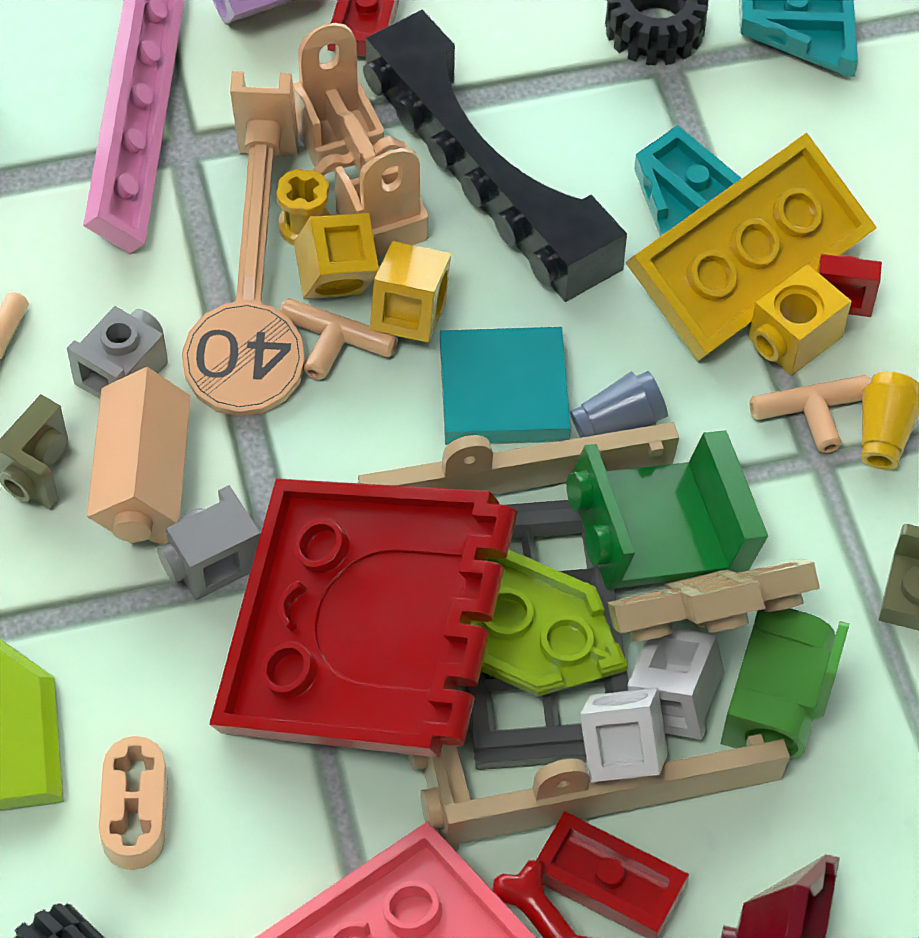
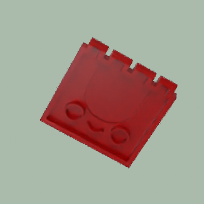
(365, 616)

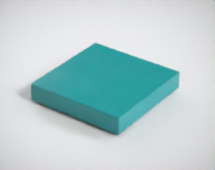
(504, 384)

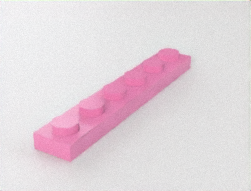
(133, 122)

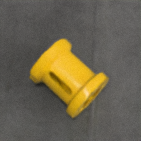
(300, 196)

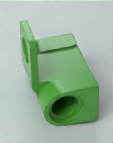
(784, 679)

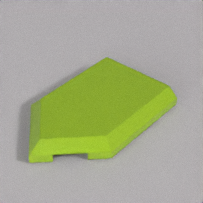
(547, 630)
(28, 733)

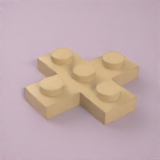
(714, 599)

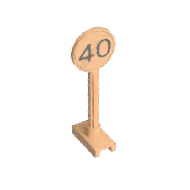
(247, 352)

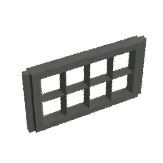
(554, 741)

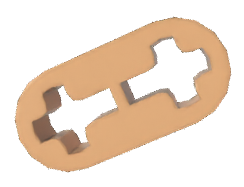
(119, 801)

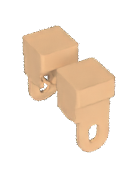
(344, 131)

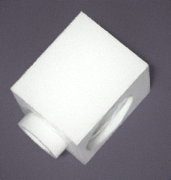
(624, 735)

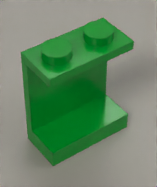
(667, 517)

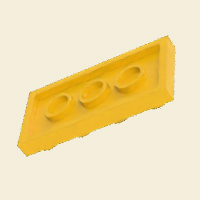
(748, 243)

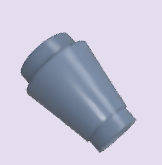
(622, 406)

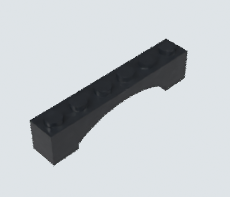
(563, 237)

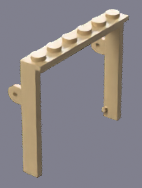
(563, 784)

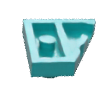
(805, 28)
(679, 177)

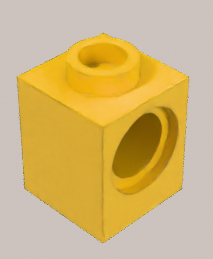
(336, 255)
(410, 291)
(799, 320)

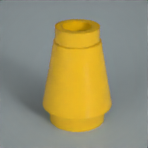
(888, 418)

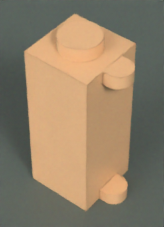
(139, 457)

